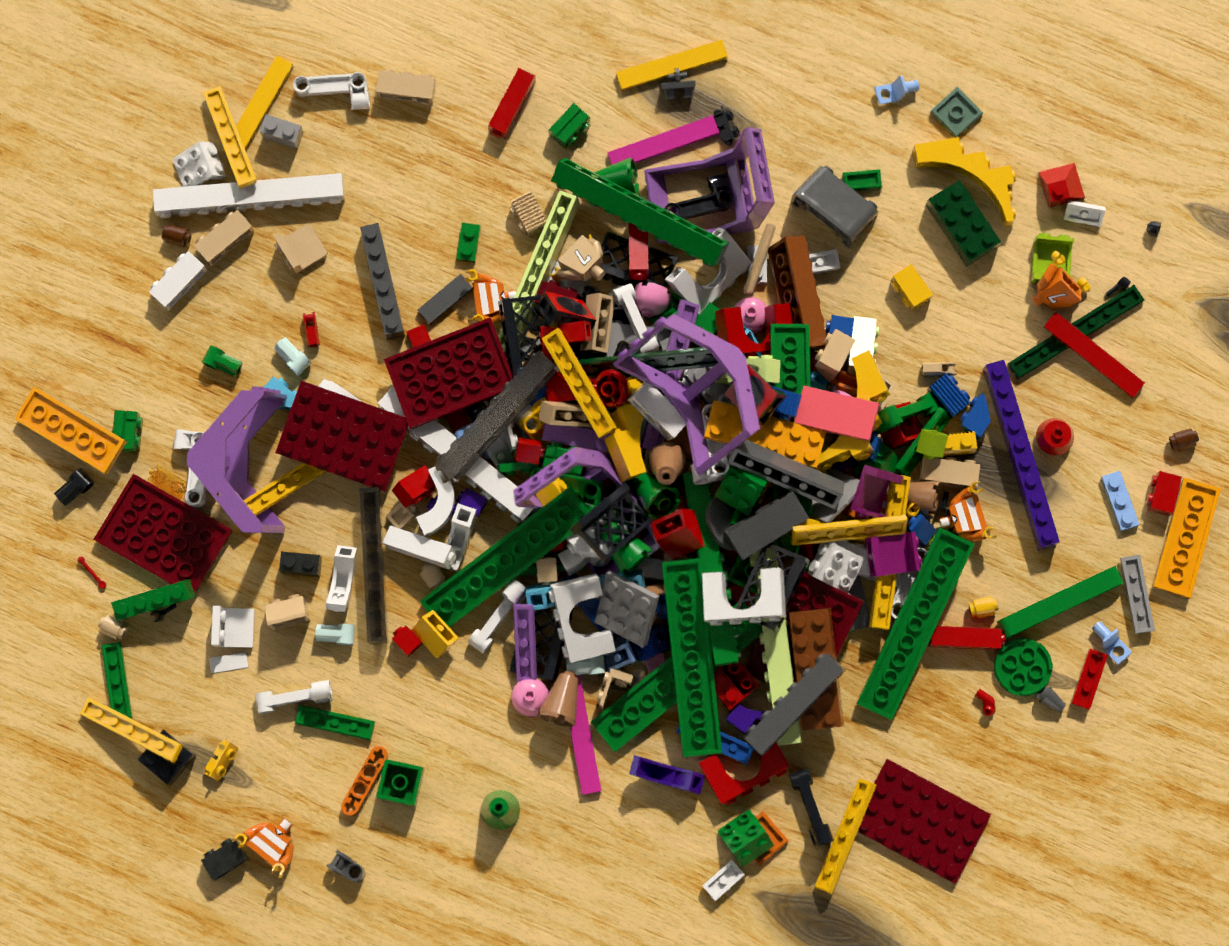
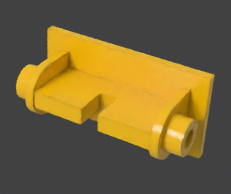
(217, 768)

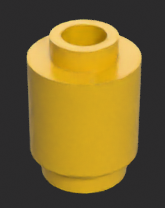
(983, 607)

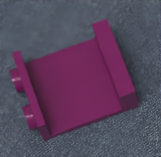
(872, 491)
(893, 554)

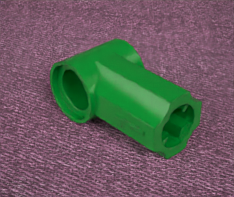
(217, 359)

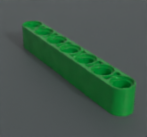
(1060, 602)

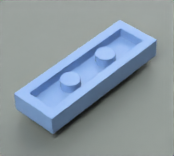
(1120, 501)

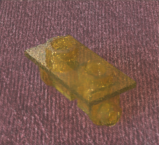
(167, 481)

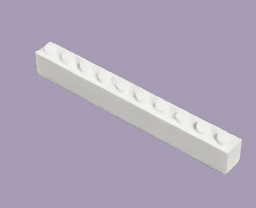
(263, 194)
(481, 474)

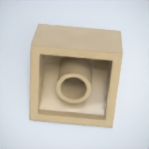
(834, 354)
(286, 612)

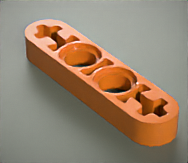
(367, 782)

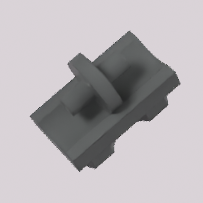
(687, 86)

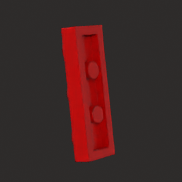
(1089, 679)

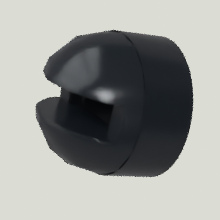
(1153, 228)

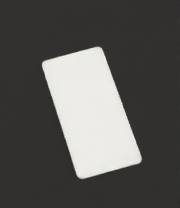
(228, 662)

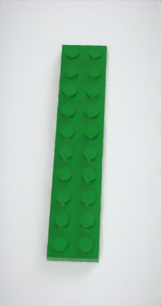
(792, 347)
(506, 558)
(915, 623)
(691, 658)
(653, 696)

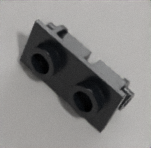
(725, 119)

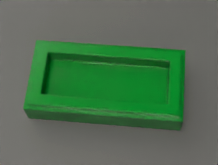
(863, 180)

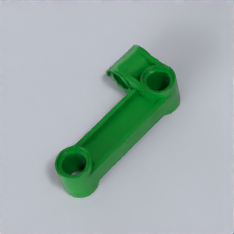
(893, 417)
(582, 487)

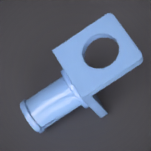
(896, 90)
(1111, 641)

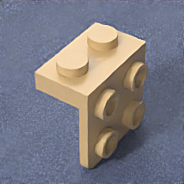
(300, 248)

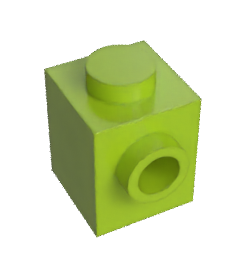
(932, 444)

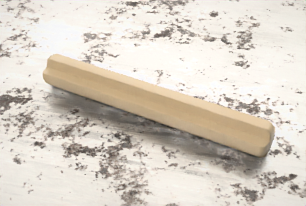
(759, 259)

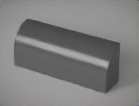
(766, 524)

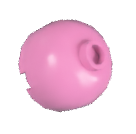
(652, 299)
(753, 314)
(529, 696)

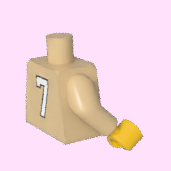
(581, 261)

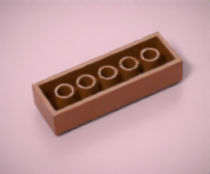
(797, 285)
(811, 637)

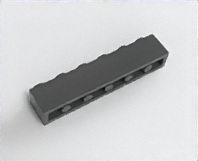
(382, 281)
(787, 473)
(795, 703)

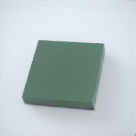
(956, 112)

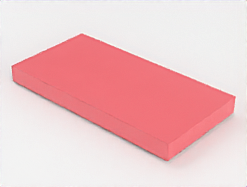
(837, 413)

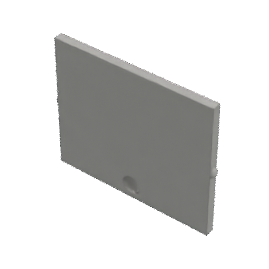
(826, 514)

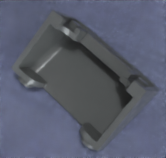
(835, 204)

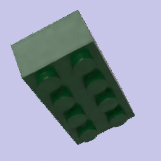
(963, 223)

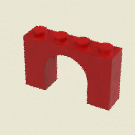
(731, 327)
(574, 332)
(727, 788)

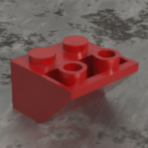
(678, 533)
(733, 684)

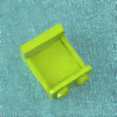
(1043, 248)

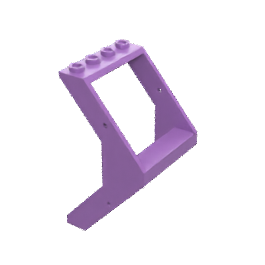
(748, 214)
(685, 397)
(222, 457)
(599, 468)

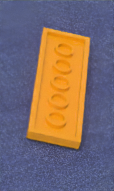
(70, 430)
(779, 435)
(1186, 538)

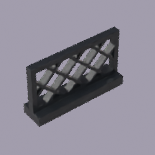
(621, 277)
(510, 332)
(605, 508)
(790, 586)
(555, 653)

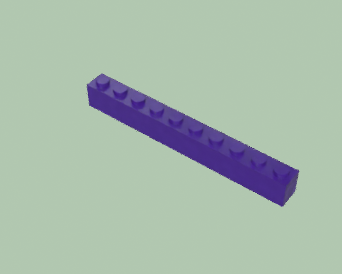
(1021, 455)

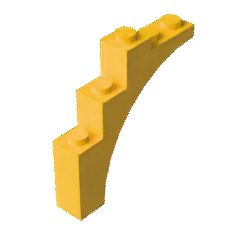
(994, 181)
(871, 388)
(625, 440)

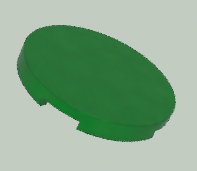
(1023, 667)

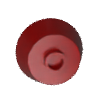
(612, 388)
(1055, 436)

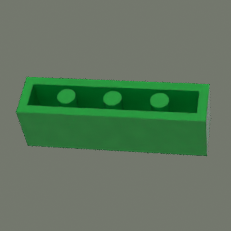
(153, 599)

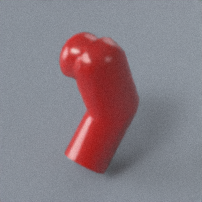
(987, 701)

